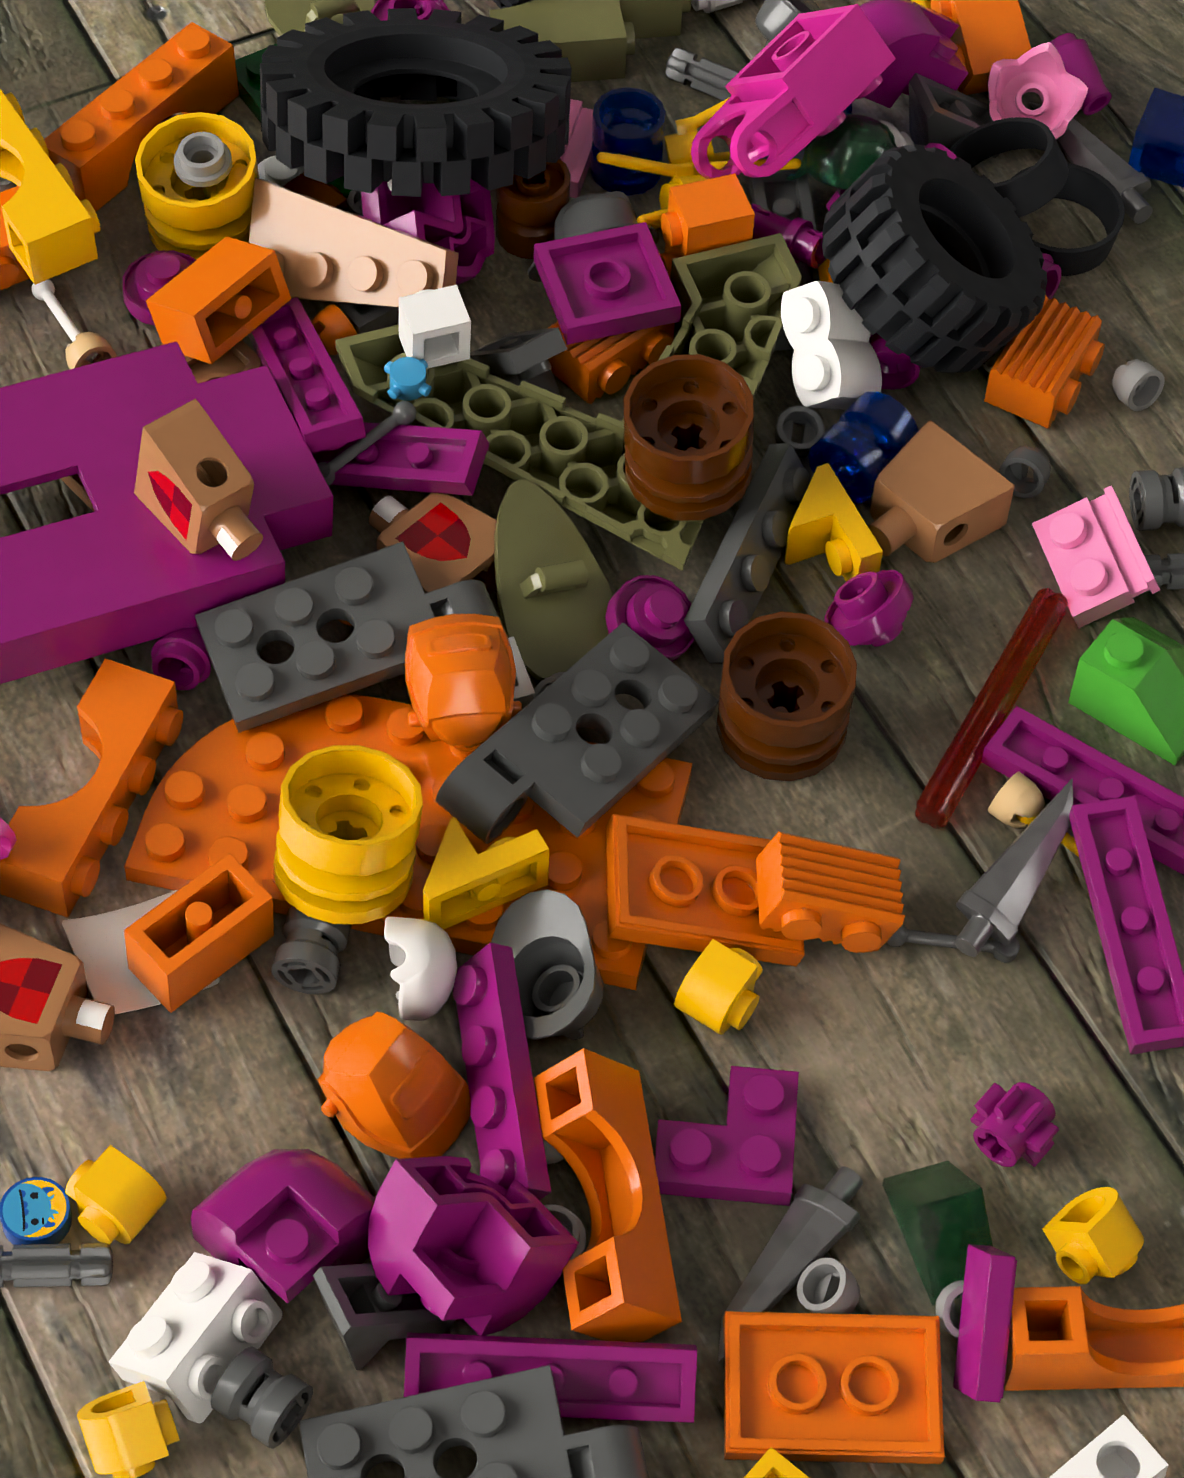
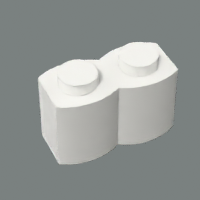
(830, 347)

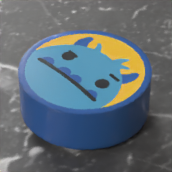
(35, 1212)

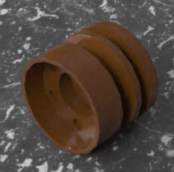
(688, 437)
(786, 696)

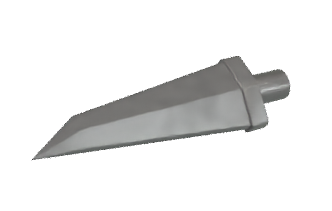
(1089, 152)
(1006, 889)
(803, 1236)

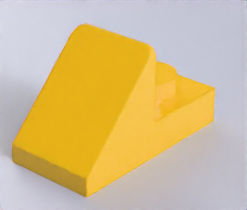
(832, 526)
(473, 883)

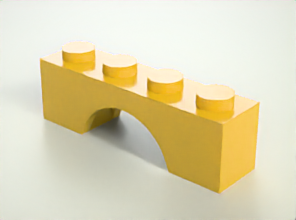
(44, 219)

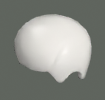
(424, 965)

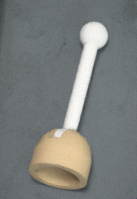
(83, 344)

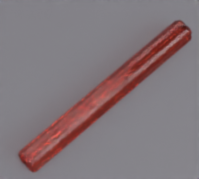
(990, 708)

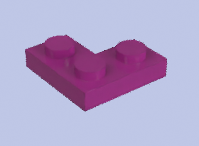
(739, 1160)

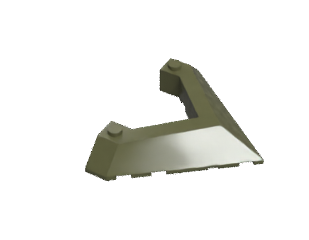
(727, 314)

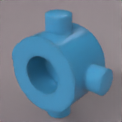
(407, 378)

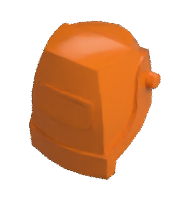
(460, 678)
(393, 1089)

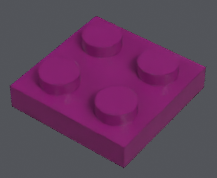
(606, 283)

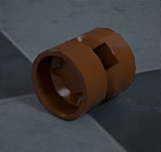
(530, 207)

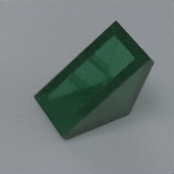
(939, 1217)

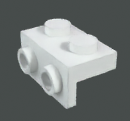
(196, 1332)

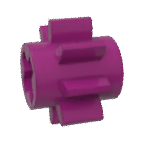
(1014, 1124)

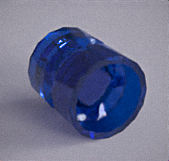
(631, 125)
(864, 442)

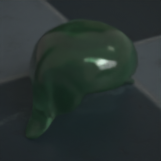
(846, 151)

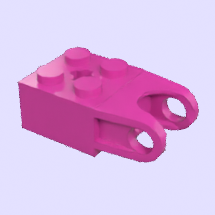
(794, 91)

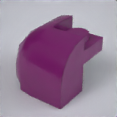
(919, 43)
(453, 221)
(286, 1219)
(464, 1242)

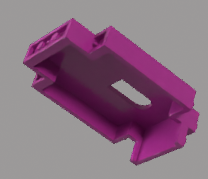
(118, 570)

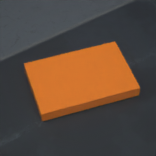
(688, 887)
(833, 1387)

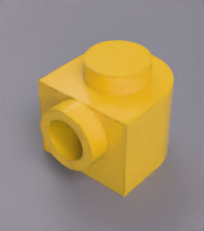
(720, 988)
(114, 1197)
(1094, 1236)
(127, 1431)

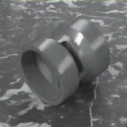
(1156, 499)
(310, 953)
(261, 1397)

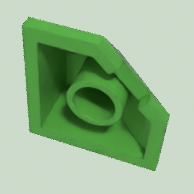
(1135, 686)

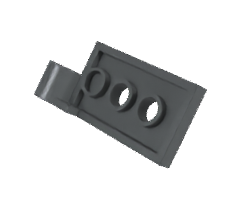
(371, 592)
(550, 763)
(504, 1419)

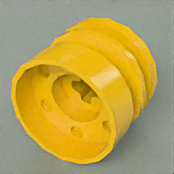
(191, 216)
(347, 834)

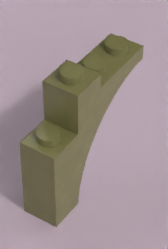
(596, 32)

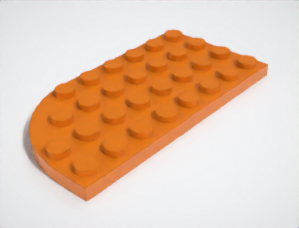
(228, 800)

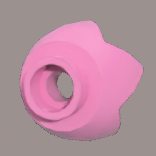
(1038, 72)

